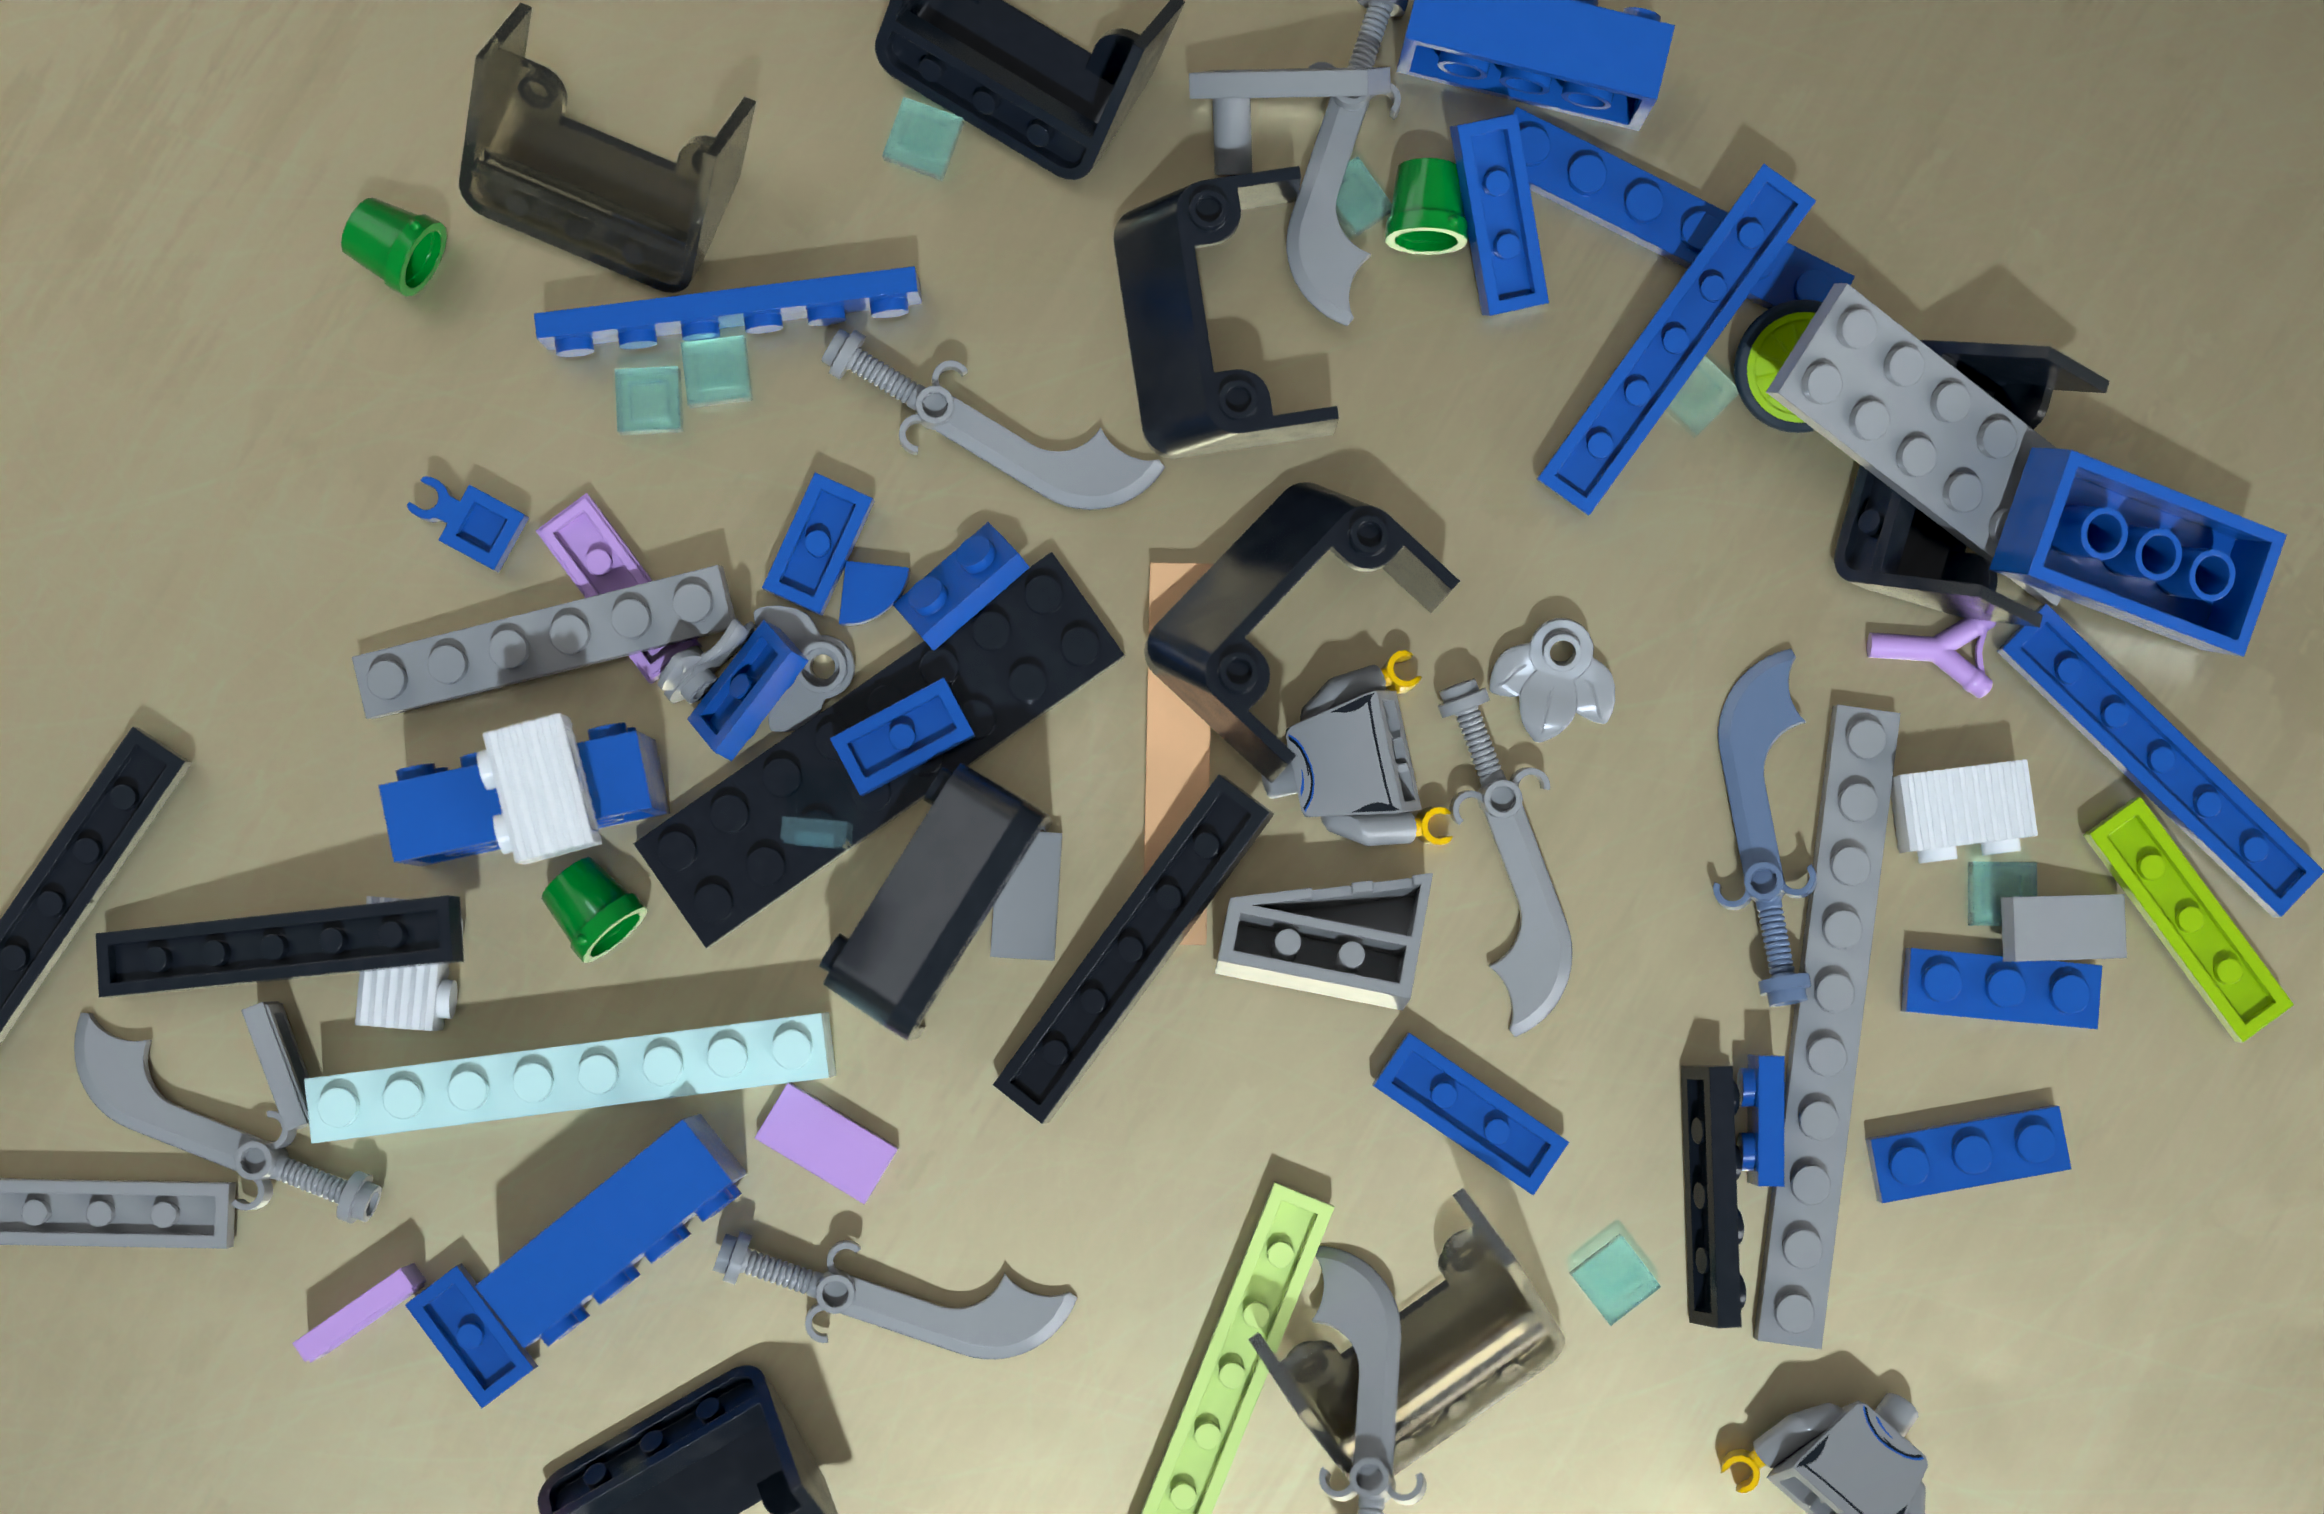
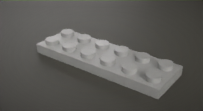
(1909, 419)

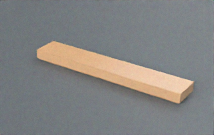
(1175, 738)

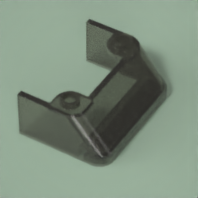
(586, 187)
(1458, 1351)

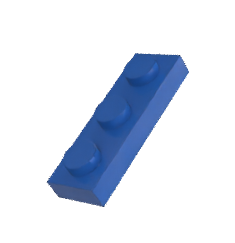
(1499, 214)
(2001, 990)
(1470, 1113)
(1968, 1153)

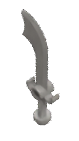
(1316, 246)
(1078, 478)
(1541, 955)
(121, 1087)
(1365, 1312)
(995, 1328)

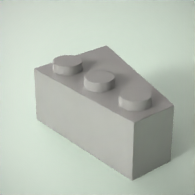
(1330, 941)

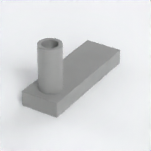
(1234, 88)

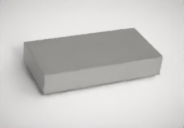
(1028, 906)
(2063, 927)
(280, 1061)

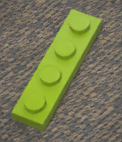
(2188, 920)

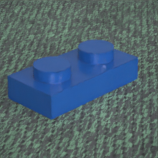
(818, 544)
(961, 586)
(747, 690)
(902, 737)
(1763, 1094)
(470, 1336)

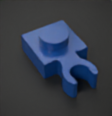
(475, 524)

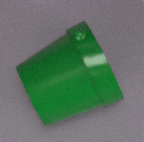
(1427, 209)
(394, 244)
(592, 909)

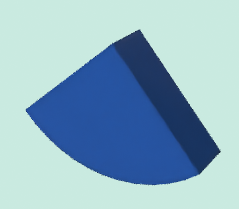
(870, 591)

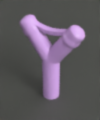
(1941, 651)

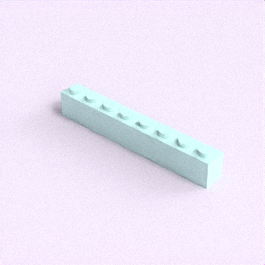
(570, 1077)

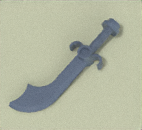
(1749, 725)

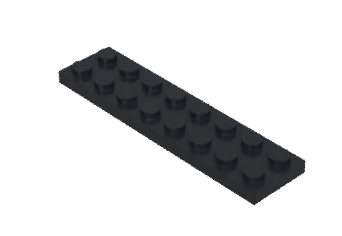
(1003, 666)

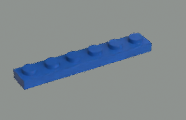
(1653, 210)
(704, 314)
(1676, 339)
(2161, 762)

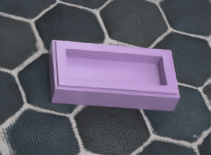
(826, 1143)
(360, 1313)

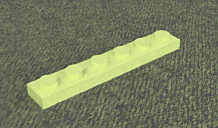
(1231, 1368)

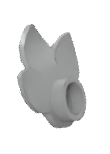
(693, 672)
(1552, 689)
(808, 692)

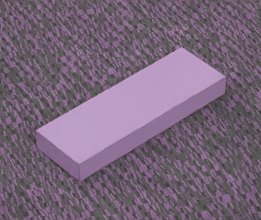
(601, 564)

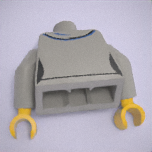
(1357, 760)
(1842, 1459)

